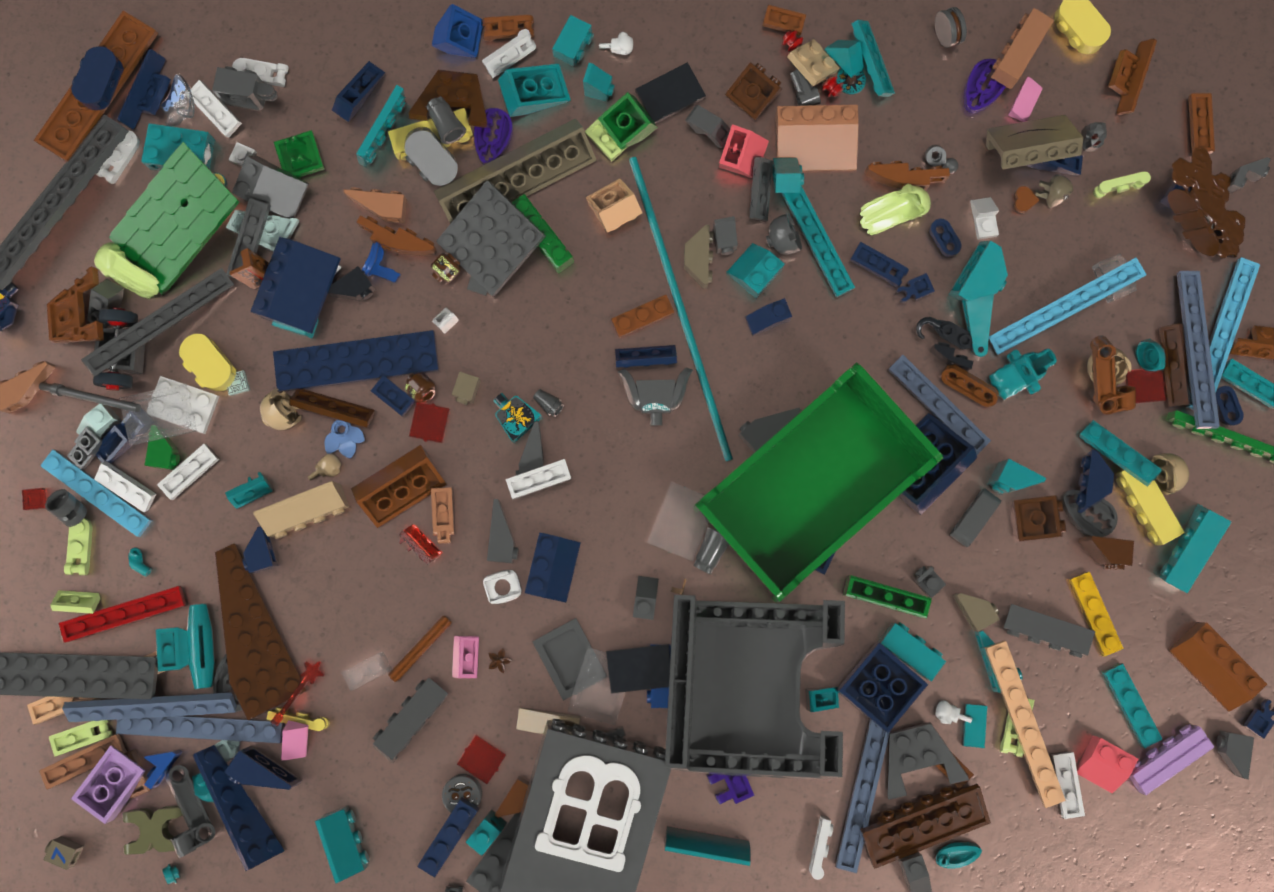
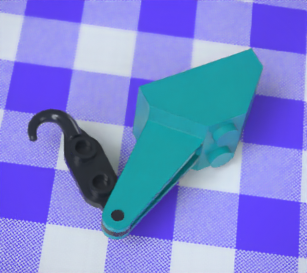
(976, 288)

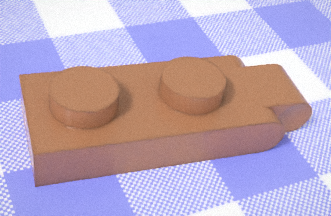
(442, 514)

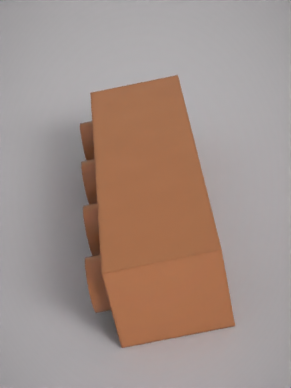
(1022, 48)

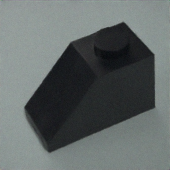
(352, 286)

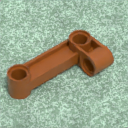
(1106, 394)

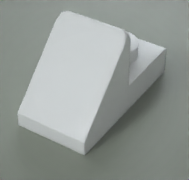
(984, 217)

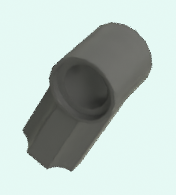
(805, 93)

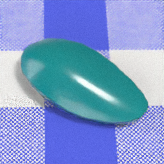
(958, 855)

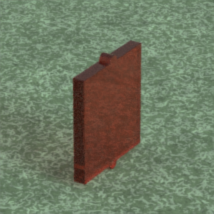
(1148, 385)
(429, 422)
(481, 759)

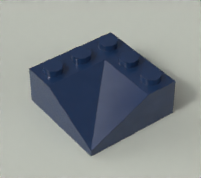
(882, 687)

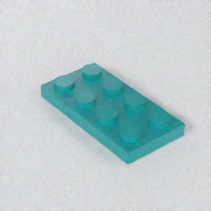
(384, 121)

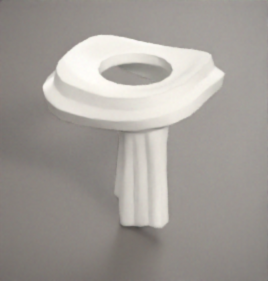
(489, 585)

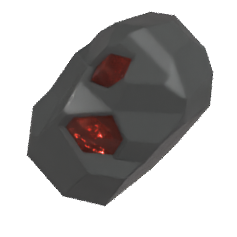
(1094, 136)

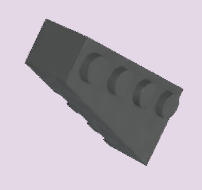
(1049, 630)
(409, 719)

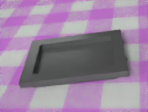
(563, 655)

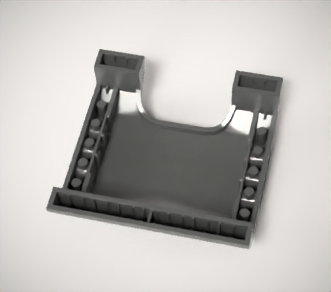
(740, 689)

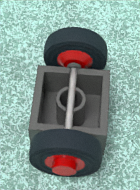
(133, 363)

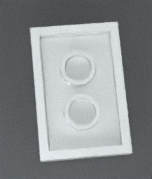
(202, 402)

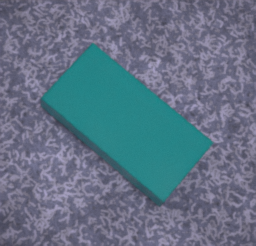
(975, 732)

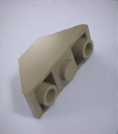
(698, 256)

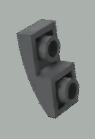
(85, 449)

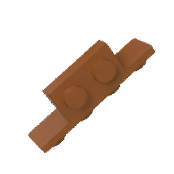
(1130, 75)
(1261, 346)

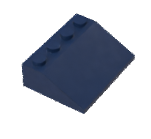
(295, 285)
(956, 455)

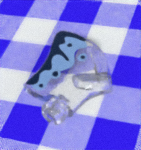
(179, 102)

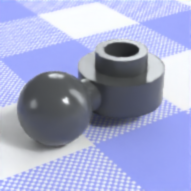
(941, 159)

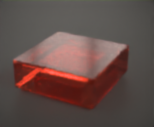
(34, 499)

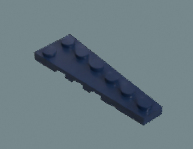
(242, 820)

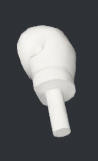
(622, 45)
(947, 713)

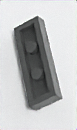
(761, 189)

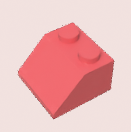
(1105, 764)

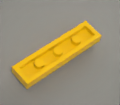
(1096, 613)

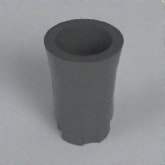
(445, 121)
(710, 551)

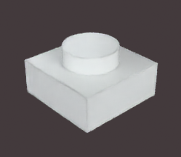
(239, 154)

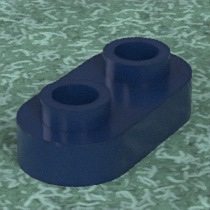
(947, 237)
(1229, 405)

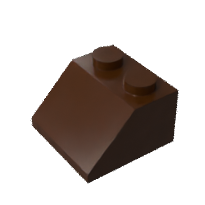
(1109, 551)

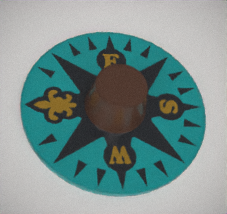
(851, 85)

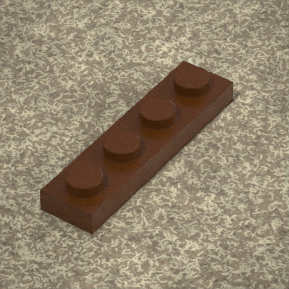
(1175, 365)
(332, 407)

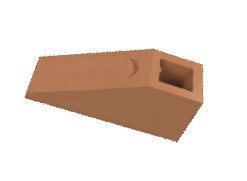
(386, 206)
(23, 387)

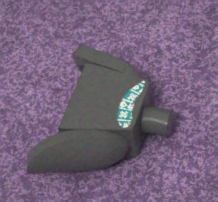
(655, 396)

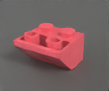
(741, 150)

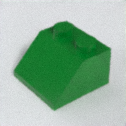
(627, 121)

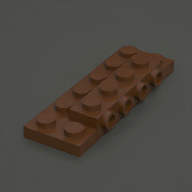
(924, 824)

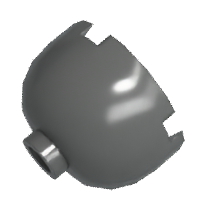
(783, 235)

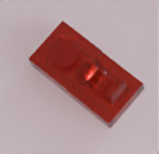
(419, 544)

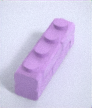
(1170, 758)

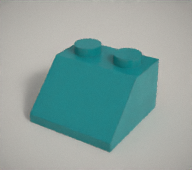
(755, 269)
(1012, 476)

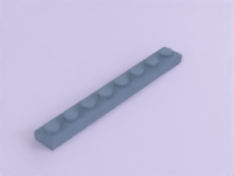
(1198, 350)
(147, 708)
(203, 728)
(862, 797)

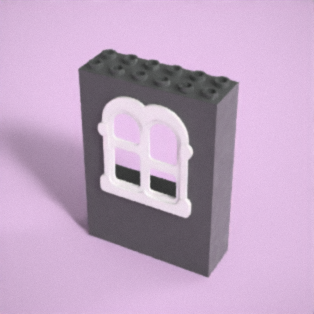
(550, 865)

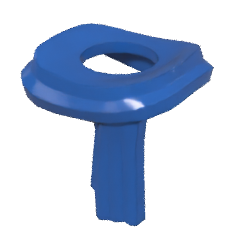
(372, 265)

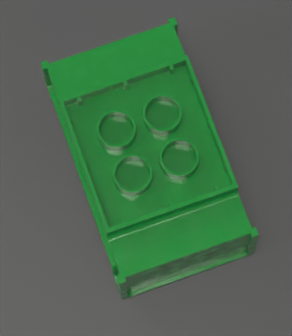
(818, 481)

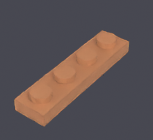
(79, 762)

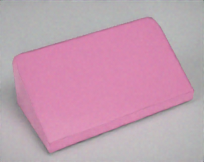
(1025, 100)
(465, 656)
(294, 740)

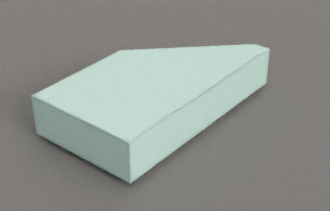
(228, 749)

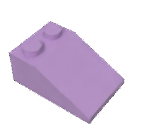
(109, 785)

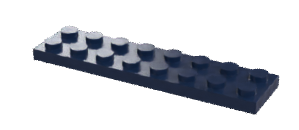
(355, 361)

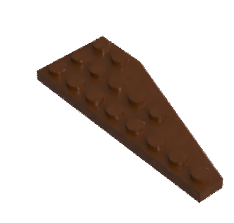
(256, 656)

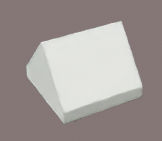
(445, 320)

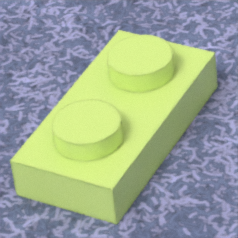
(603, 140)
(75, 601)

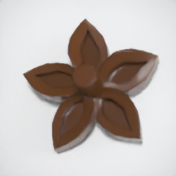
(499, 660)

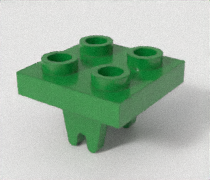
(299, 154)

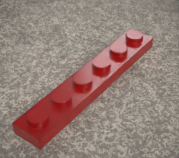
(122, 614)

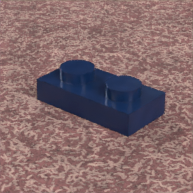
(393, 396)

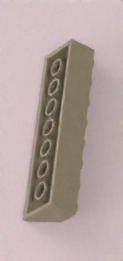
(523, 169)

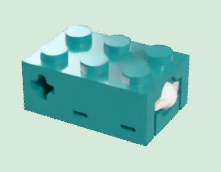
(164, 140)

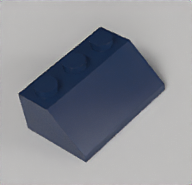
(552, 567)

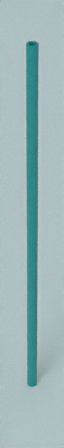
(681, 309)

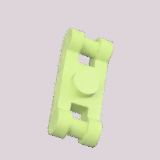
(1122, 184)

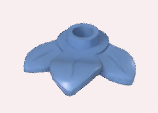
(345, 441)

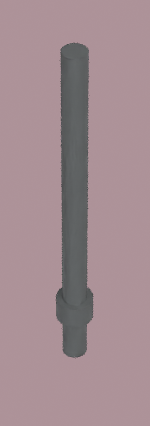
(60, 390)

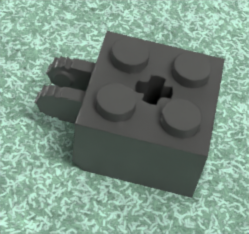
(242, 88)

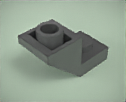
(707, 123)
(1251, 171)

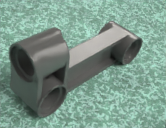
(192, 812)

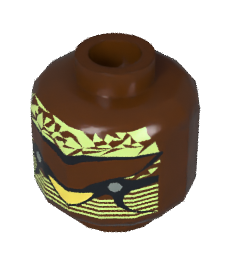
(445, 268)
(420, 387)

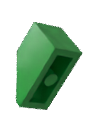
(162, 454)

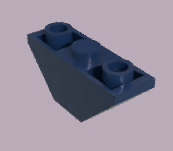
(1095, 481)

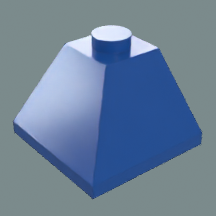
(458, 32)

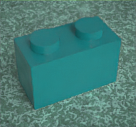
(572, 41)
(787, 175)

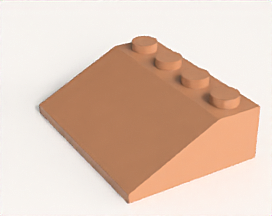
(818, 136)

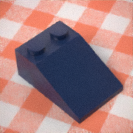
(256, 769)

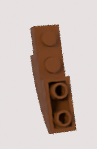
(898, 174)
(402, 242)

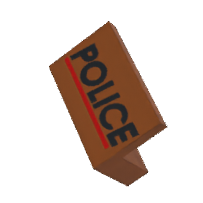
(252, 270)

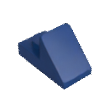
(163, 763)

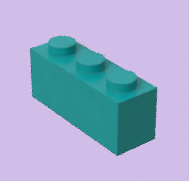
(912, 651)

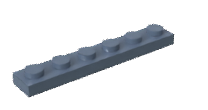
(937, 403)

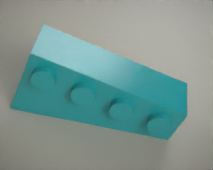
(1194, 548)

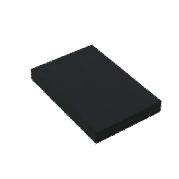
(670, 93)
(639, 668)

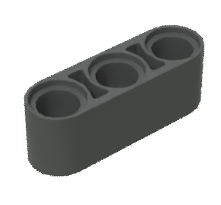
(975, 517)

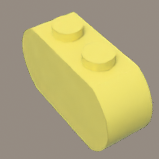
(1082, 25)
(207, 362)

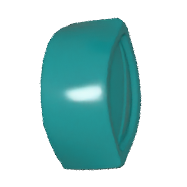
(1150, 355)

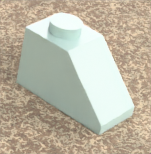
(99, 420)

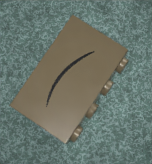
(1035, 141)

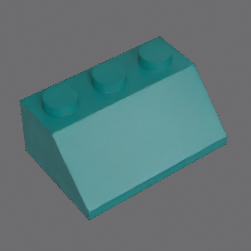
(342, 843)

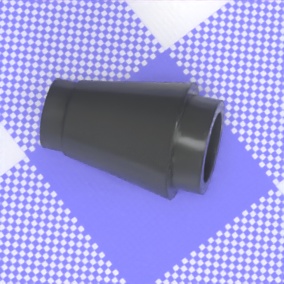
(548, 402)

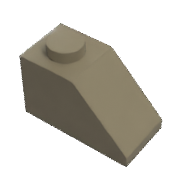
(977, 611)

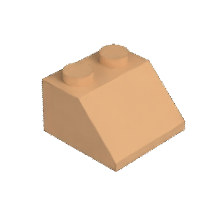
(614, 205)

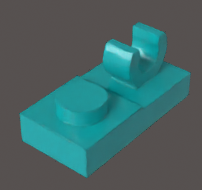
(249, 491)

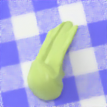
(894, 209)
(113, 264)

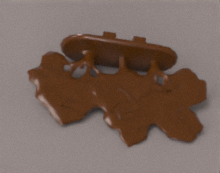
(1208, 199)

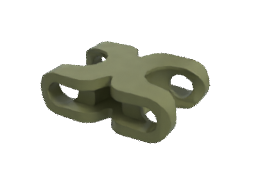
(153, 829)

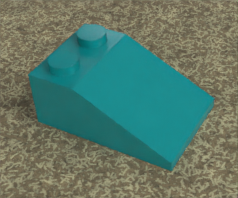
(533, 89)

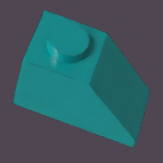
(597, 83)

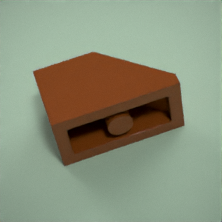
(514, 800)

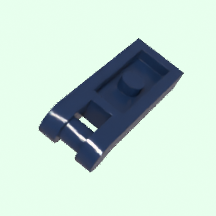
(879, 264)

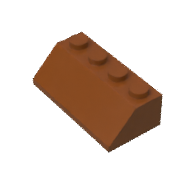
(398, 486)
(1217, 666)

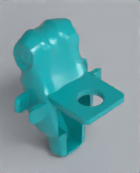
(1022, 372)

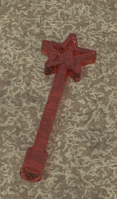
(310, 675)

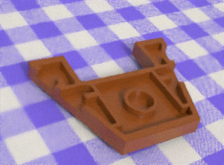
(67, 313)

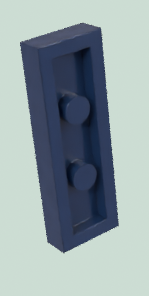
(646, 356)

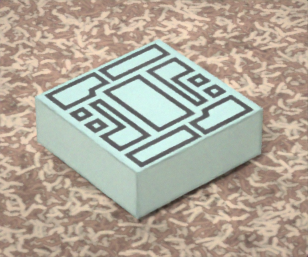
(239, 384)

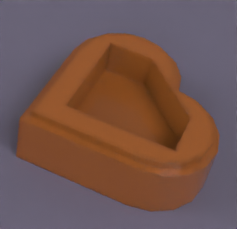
(1024, 199)

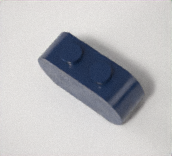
(97, 78)

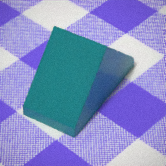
(847, 55)
(821, 699)

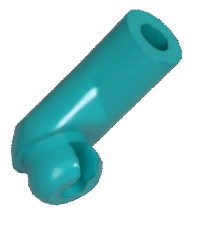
(136, 562)

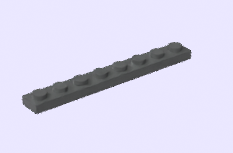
(157, 322)

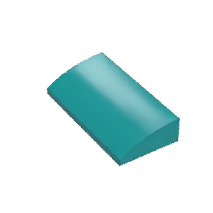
(707, 845)

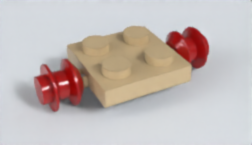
(813, 63)

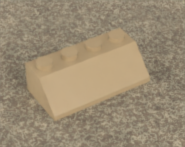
(302, 509)

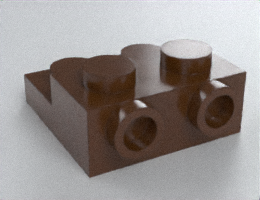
(754, 90)
(1039, 518)

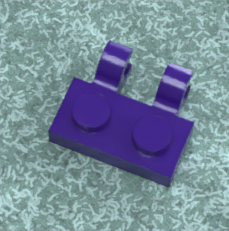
(738, 788)

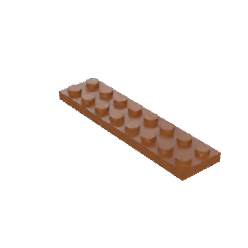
(71, 119)

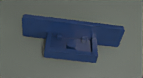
(146, 90)

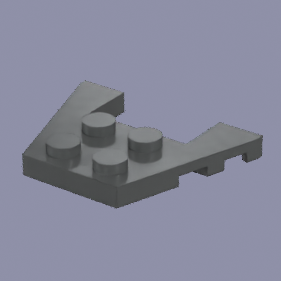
(918, 749)

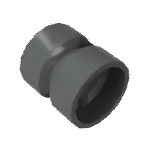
(66, 507)

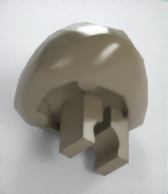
(1056, 191)

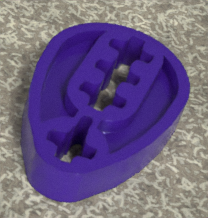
(974, 83)
(503, 135)

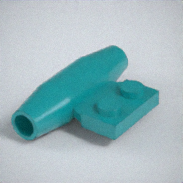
(193, 647)

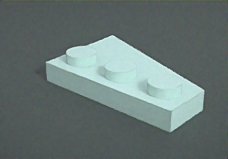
(274, 228)

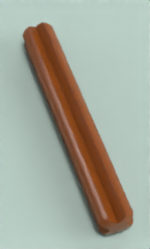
(417, 651)

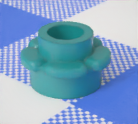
(171, 874)

